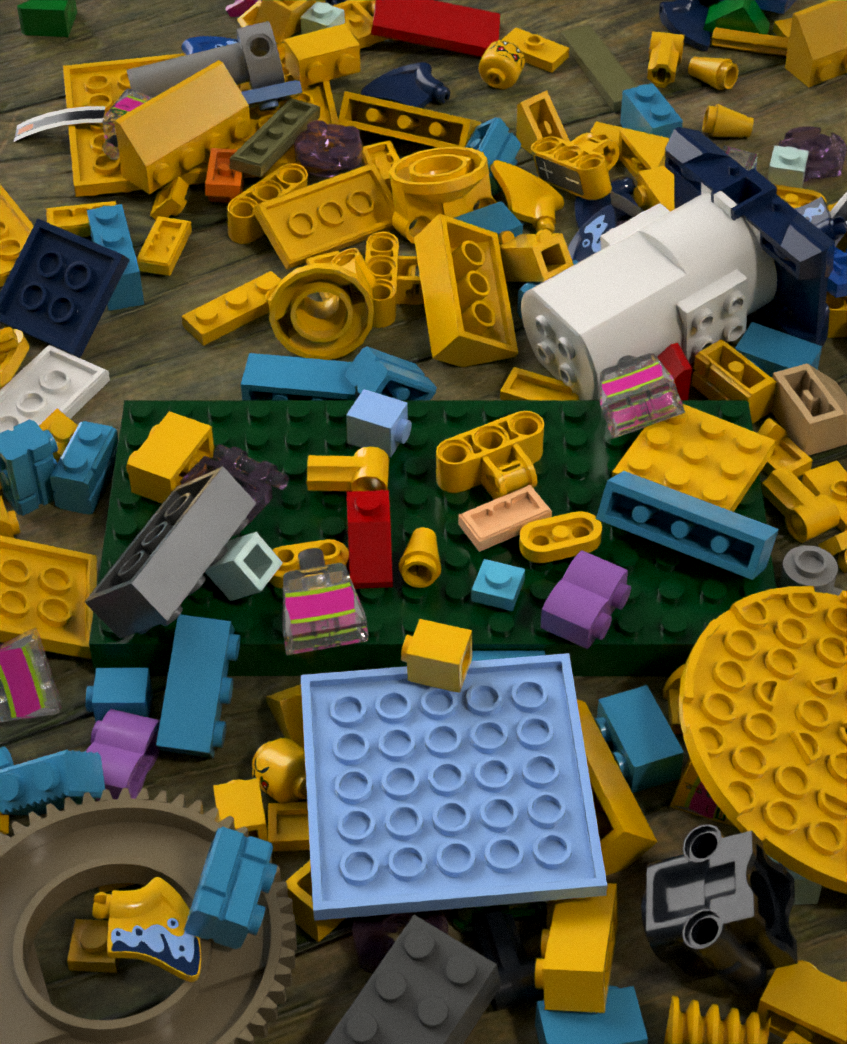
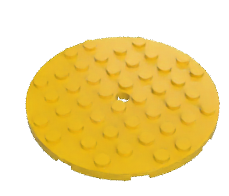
(770, 724)

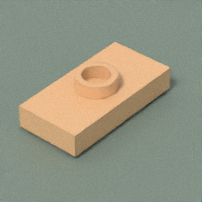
(503, 517)

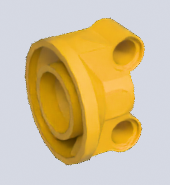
(435, 183)
(330, 326)

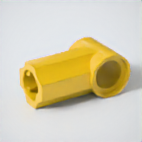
(664, 57)
(362, 472)
(803, 511)

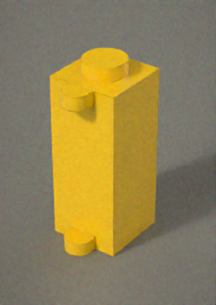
(533, 255)

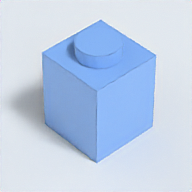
(378, 422)

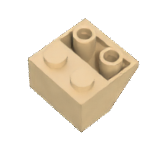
(810, 408)

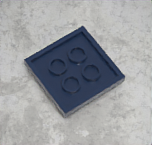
(60, 287)

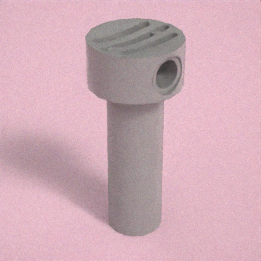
(250, 60)

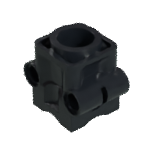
(720, 910)

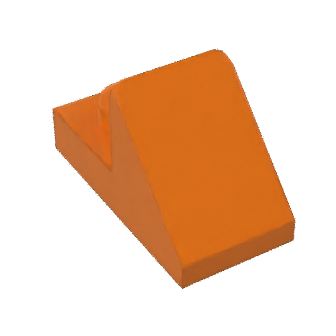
(222, 182)

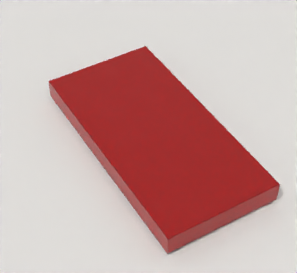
(436, 24)

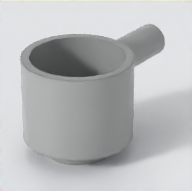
(810, 567)

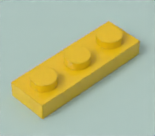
(230, 310)

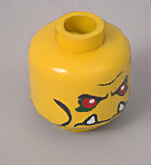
(501, 64)
(281, 770)

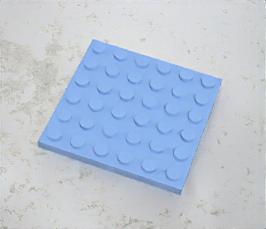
(448, 792)

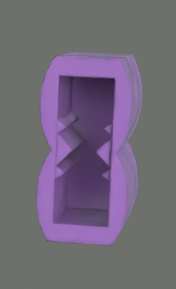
(585, 599)
(126, 750)

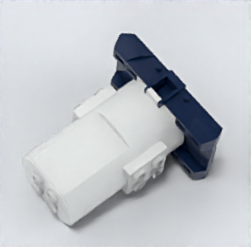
(684, 273)

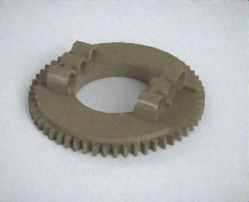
(133, 844)

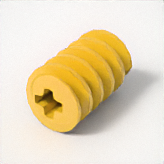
(693, 1028)

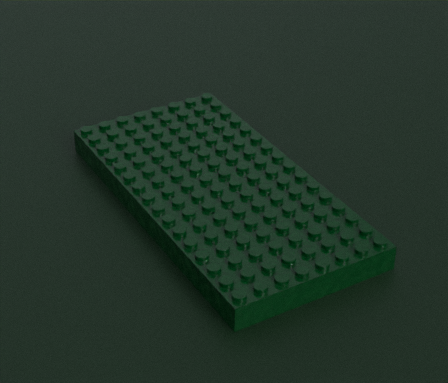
(650, 636)

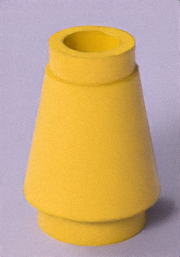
(716, 72)
(724, 122)
(421, 559)

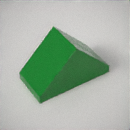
(737, 15)
(47, 17)

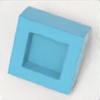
(498, 584)

